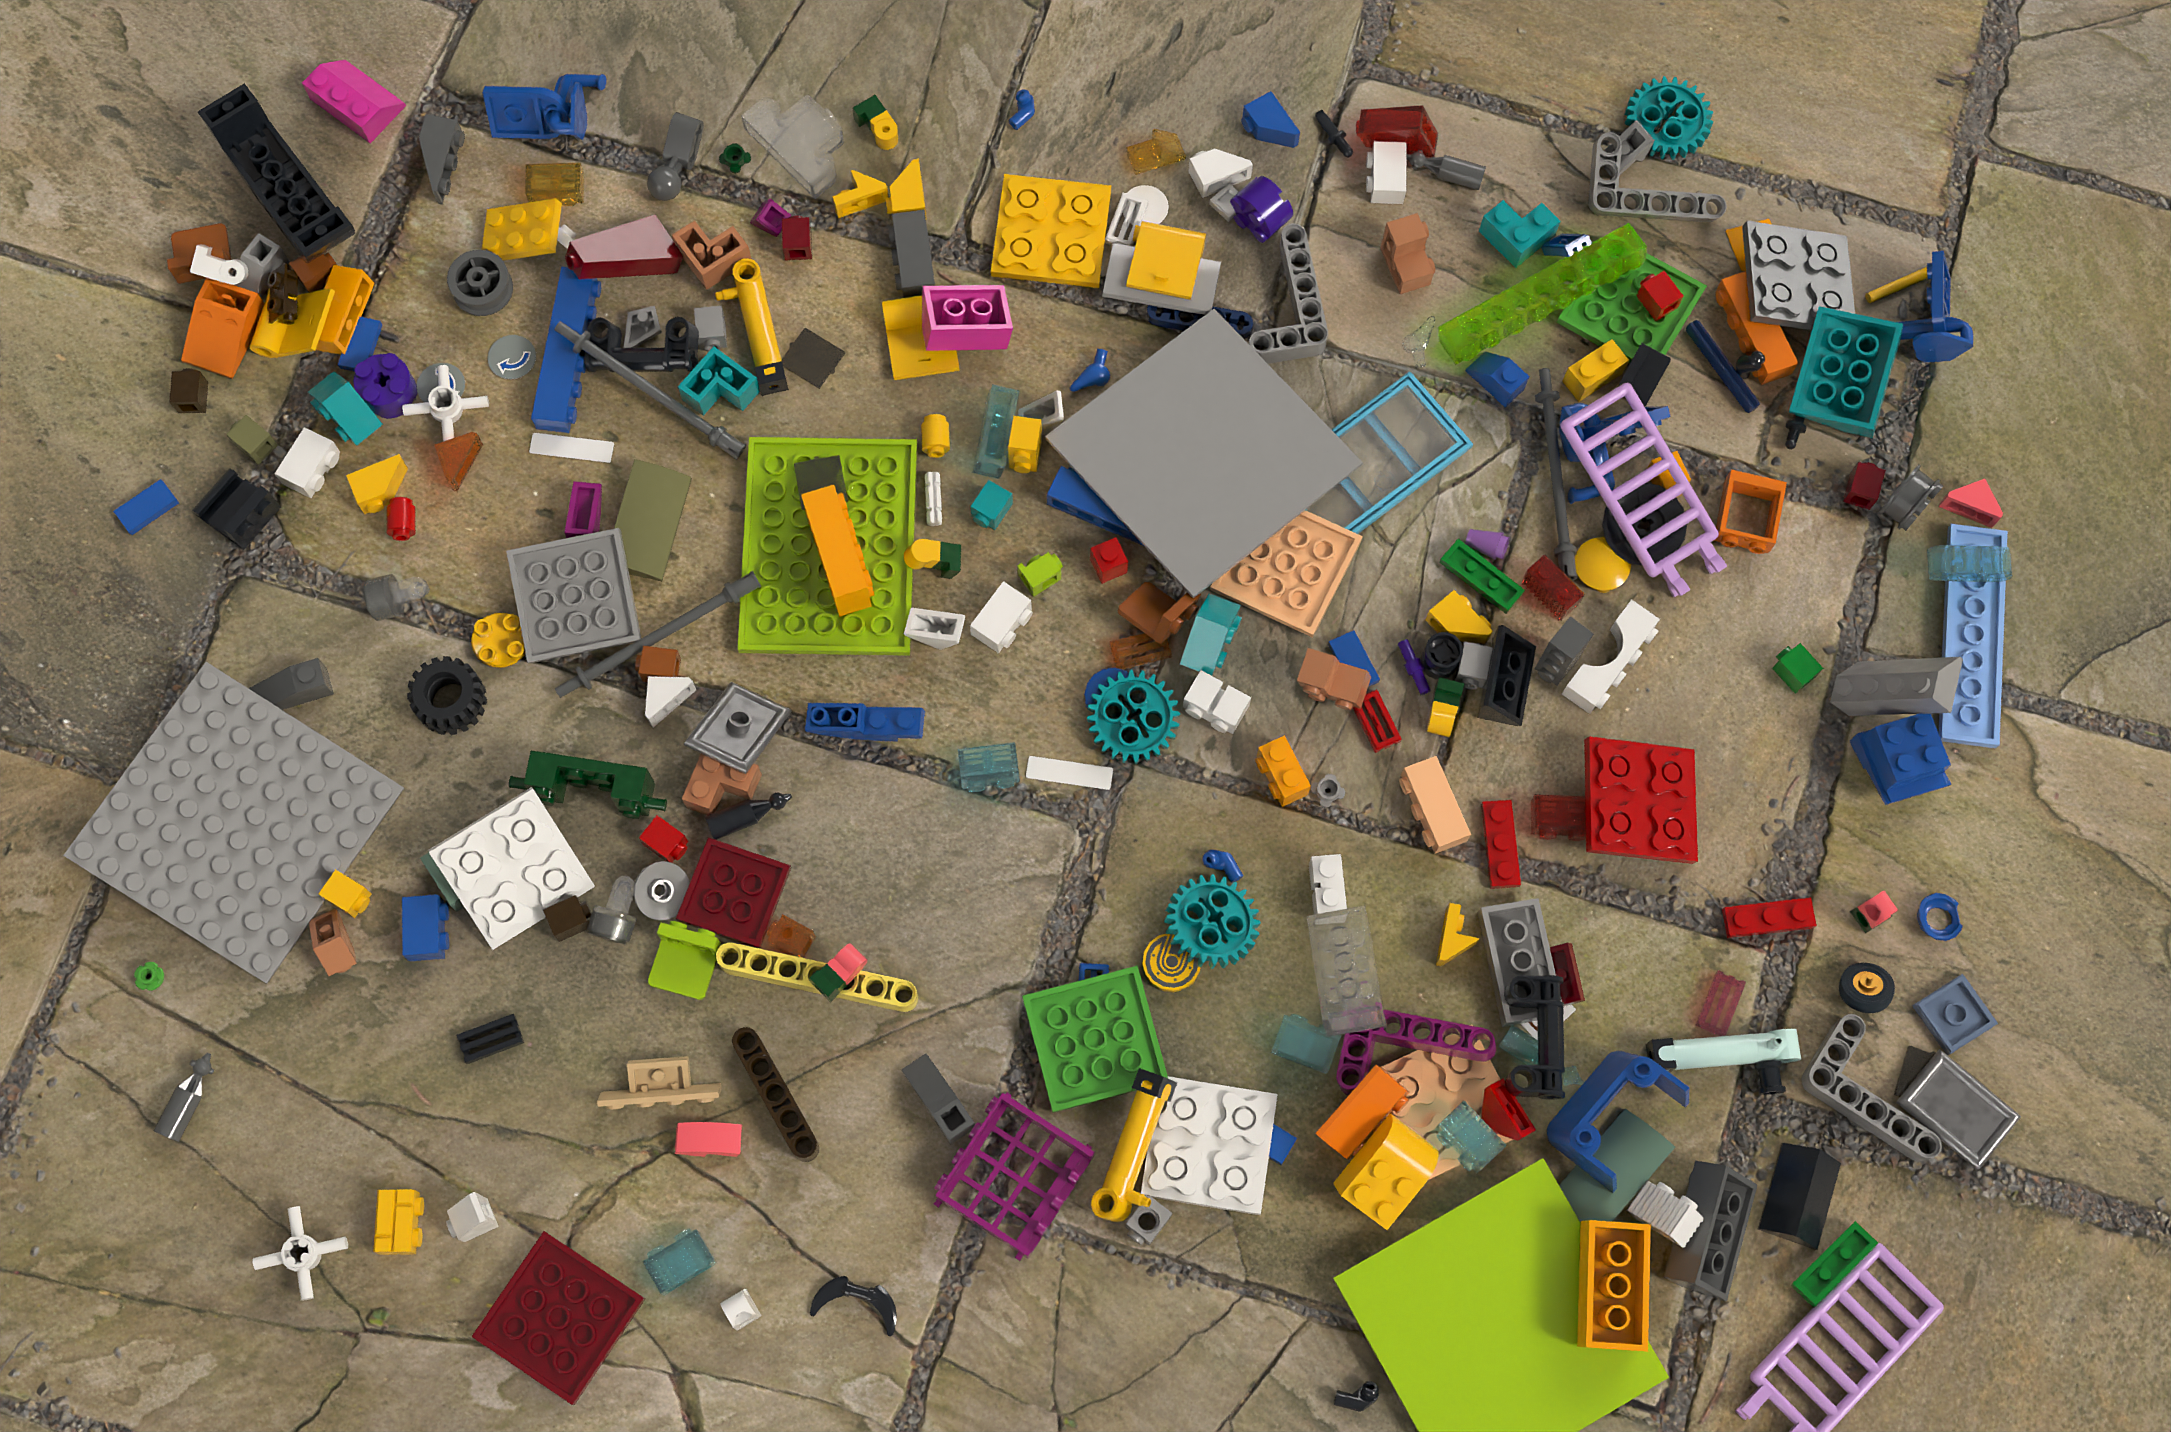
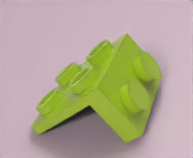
(684, 960)

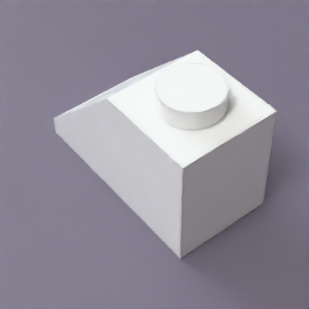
(1216, 169)
(471, 1217)

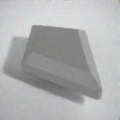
(641, 327)

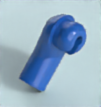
(1026, 109)
(1223, 861)

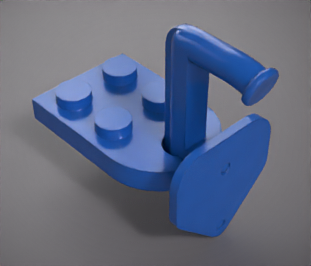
(540, 111)
(1932, 336)
(1599, 454)

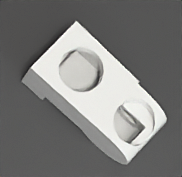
(219, 269)
(740, 1309)

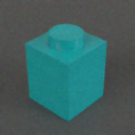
(991, 505)

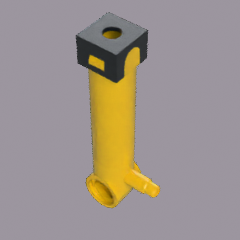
(758, 325)
(1132, 1148)

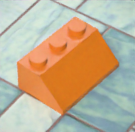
(1363, 1112)

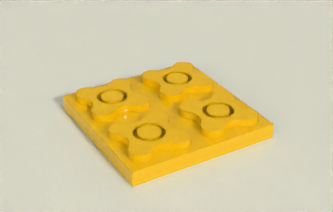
(1051, 231)

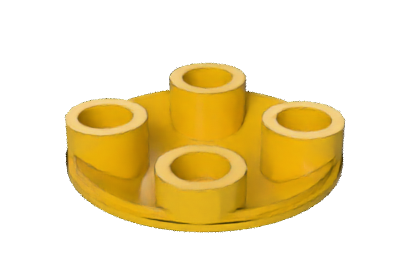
(1600, 566)
(498, 640)

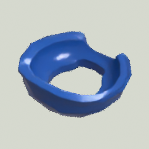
(1944, 903)

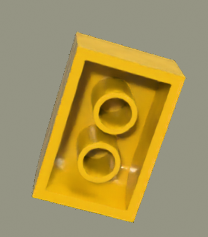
(1387, 1171)

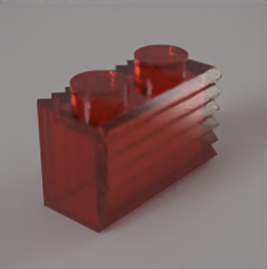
(1552, 587)
(1558, 816)

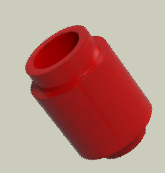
(401, 518)

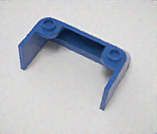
(1572, 1128)

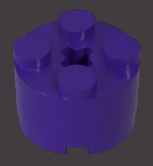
(1261, 208)
(385, 384)

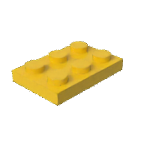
(522, 229)

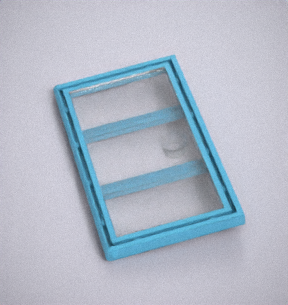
(1402, 445)

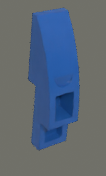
(864, 722)

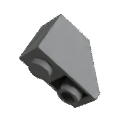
(261, 259)

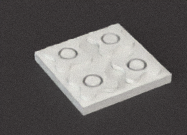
(511, 867)
(1211, 1147)

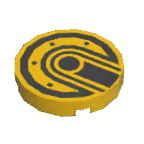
(1166, 967)

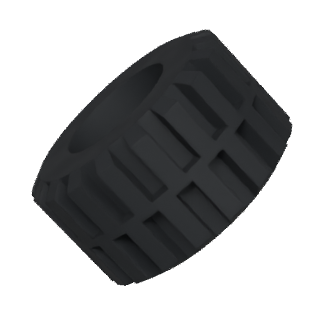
(434, 677)

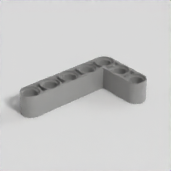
(1642, 197)
(1301, 303)
(1861, 1097)

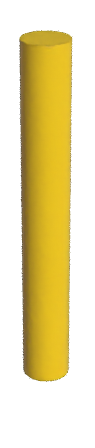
(1896, 285)

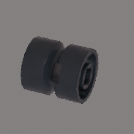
(1445, 650)

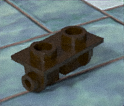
(283, 284)

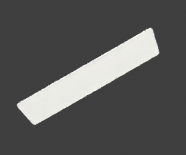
(571, 447)
(1069, 772)

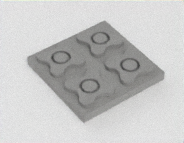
(573, 595)

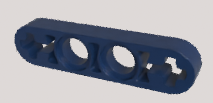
(1233, 316)

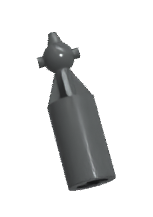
(1450, 169)
(184, 1101)

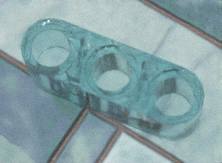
(1969, 563)

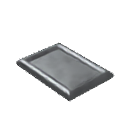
(737, 727)
(1958, 1109)

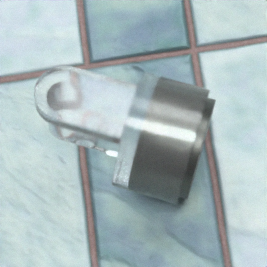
(386, 595)
(613, 922)

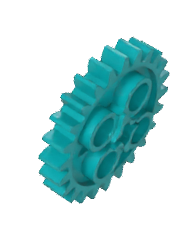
(1688, 132)
(1155, 703)
(1189, 931)

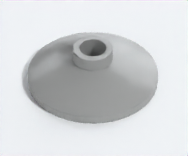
(674, 887)

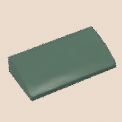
(1632, 1153)

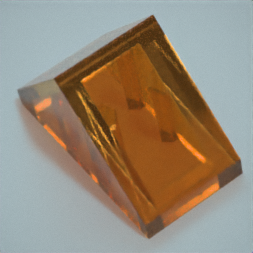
(458, 456)

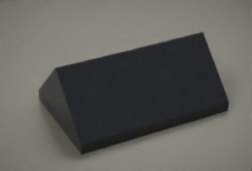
(1507, 679)
(1799, 1194)

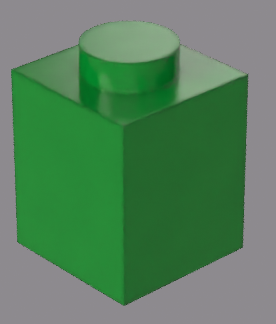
(1796, 667)

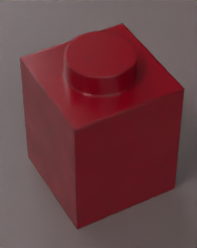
(796, 238)
(1864, 485)

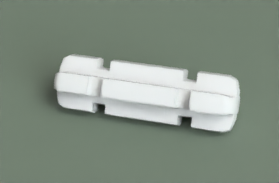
(933, 499)

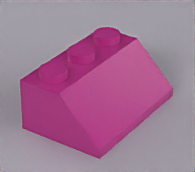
(352, 98)
(965, 317)

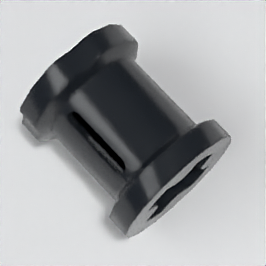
(1770, 1077)

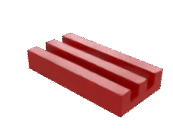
(1386, 743)

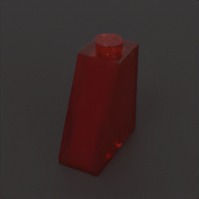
(1399, 124)

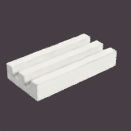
(1110, 238)

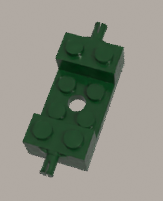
(629, 785)

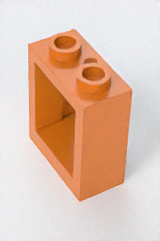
(1757, 487)

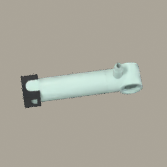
(1725, 1050)

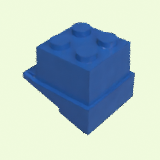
(1903, 757)

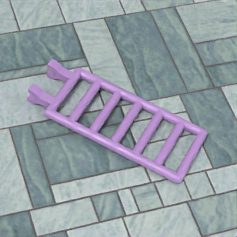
(1702, 543)
(1818, 1314)

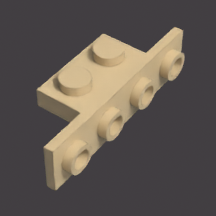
(659, 1081)

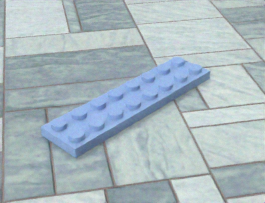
(1976, 634)

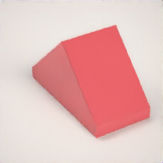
(1974, 502)

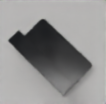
(1645, 372)

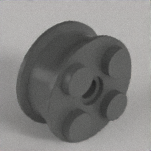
(480, 282)
(1911, 498)

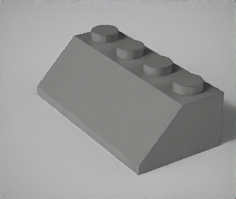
(1897, 686)

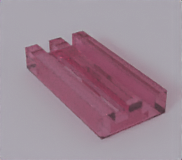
(1729, 982)

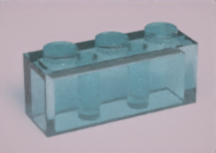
(995, 431)

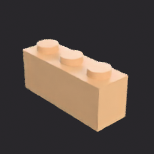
(1434, 805)

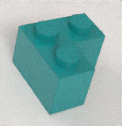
(1517, 236)
(717, 377)
(340, 401)
(1212, 628)

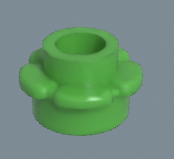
(152, 983)

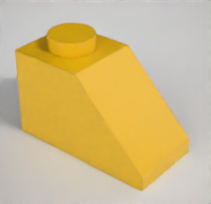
(907, 191)
(377, 483)

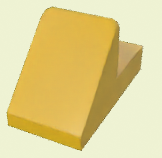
(866, 194)
(1451, 943)

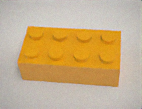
(838, 549)
(1614, 1285)

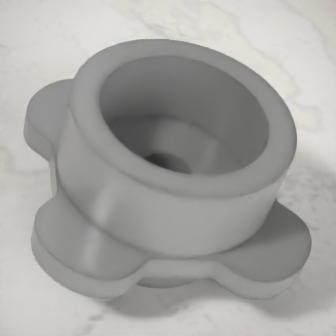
(1328, 782)

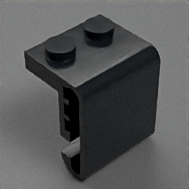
(237, 508)

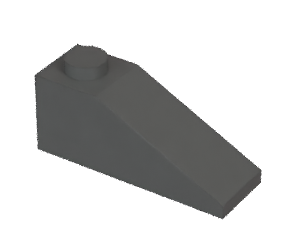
(296, 685)

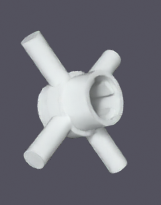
(437, 407)
(308, 1260)

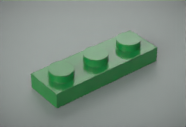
(1482, 576)
(1834, 1264)

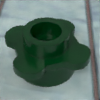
(731, 151)

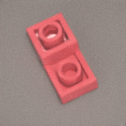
(708, 1138)

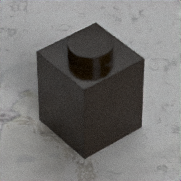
(188, 391)
(568, 917)

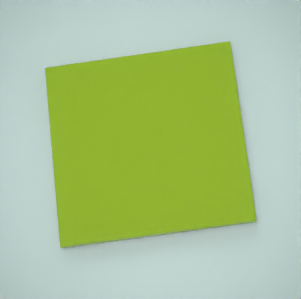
(1485, 1317)

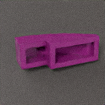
(584, 509)

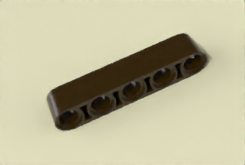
(767, 1082)

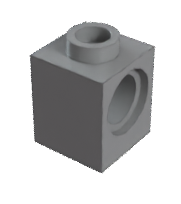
(711, 327)
(1473, 665)
(1158, 1212)

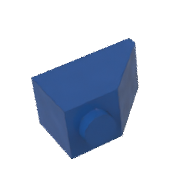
(1269, 121)
(1498, 376)

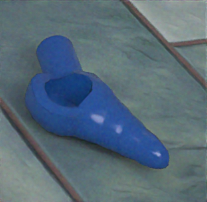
(1094, 373)

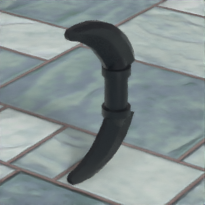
(843, 1287)

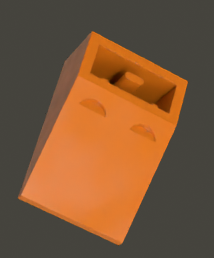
(221, 327)

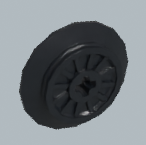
(1656, 519)

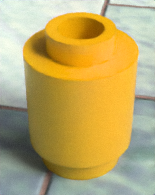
(935, 435)

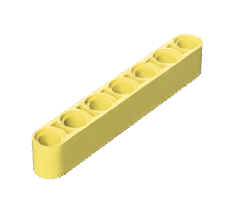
(805, 968)

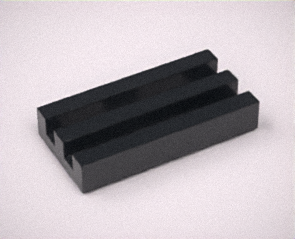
(466, 1047)

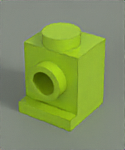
(1040, 572)

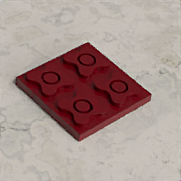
(558, 1318)

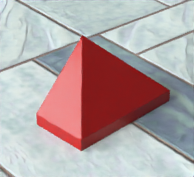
(1504, 1113)

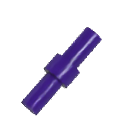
(1414, 667)

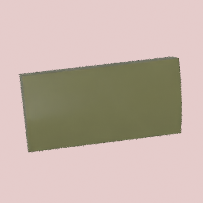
(651, 517)

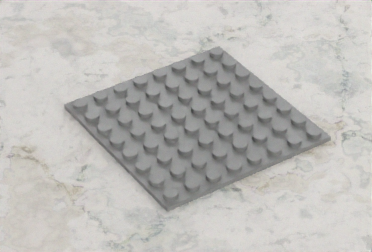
(1203, 452)
(234, 822)

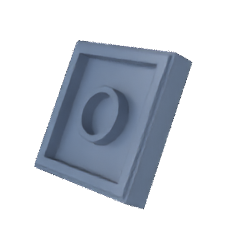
(1955, 1014)

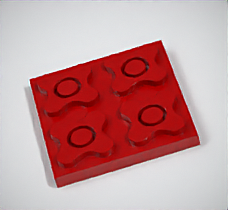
(1640, 800)

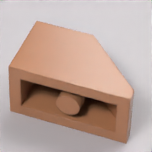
(332, 943)

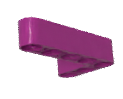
(1406, 1038)

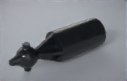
(743, 814)

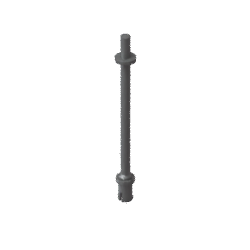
(716, 435)
(1565, 550)
(730, 594)

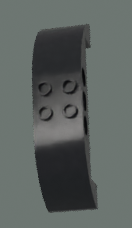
(275, 174)

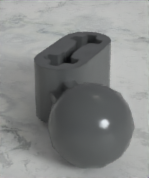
(678, 153)

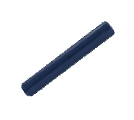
(1722, 366)

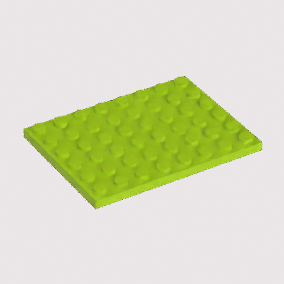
(795, 604)

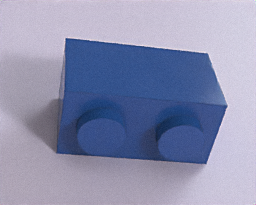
(424, 927)

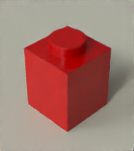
(1659, 295)
(1108, 560)
(664, 840)

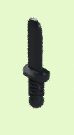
(1335, 136)
(1795, 428)

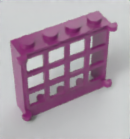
(1052, 1200)

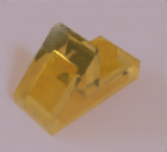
(1155, 153)

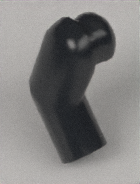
(1748, 364)
(1359, 1399)

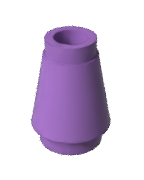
(1488, 542)

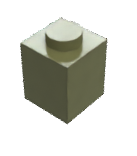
(251, 439)

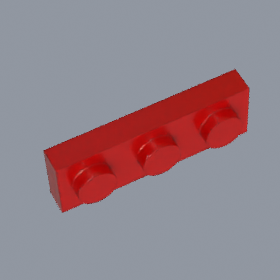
(1500, 844)
(1769, 917)

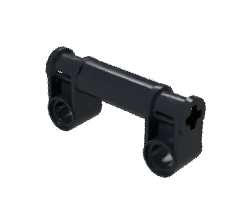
(677, 353)
(1546, 1077)

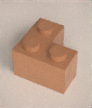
(1405, 253)
(712, 258)
(1327, 678)
(712, 779)

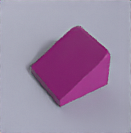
(769, 217)

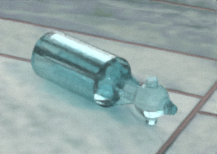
(1525, 1049)

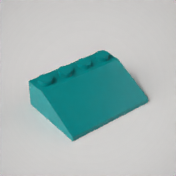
(1846, 371)

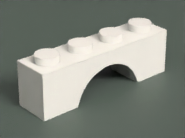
(1592, 682)

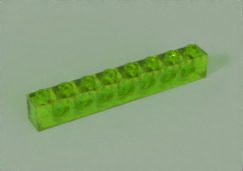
(1549, 281)

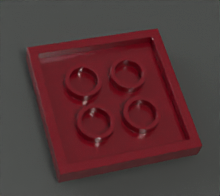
(733, 893)

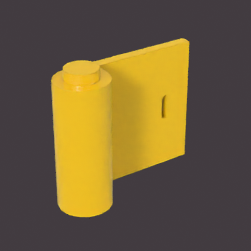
(1165, 259)
(301, 337)
(907, 342)

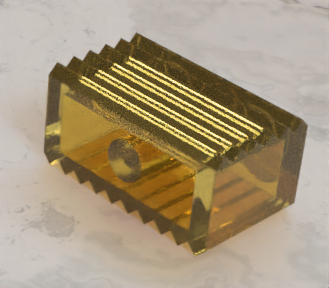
(556, 181)

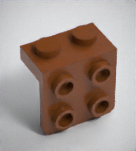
(184, 248)
(1157, 612)

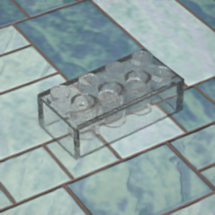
(1346, 971)

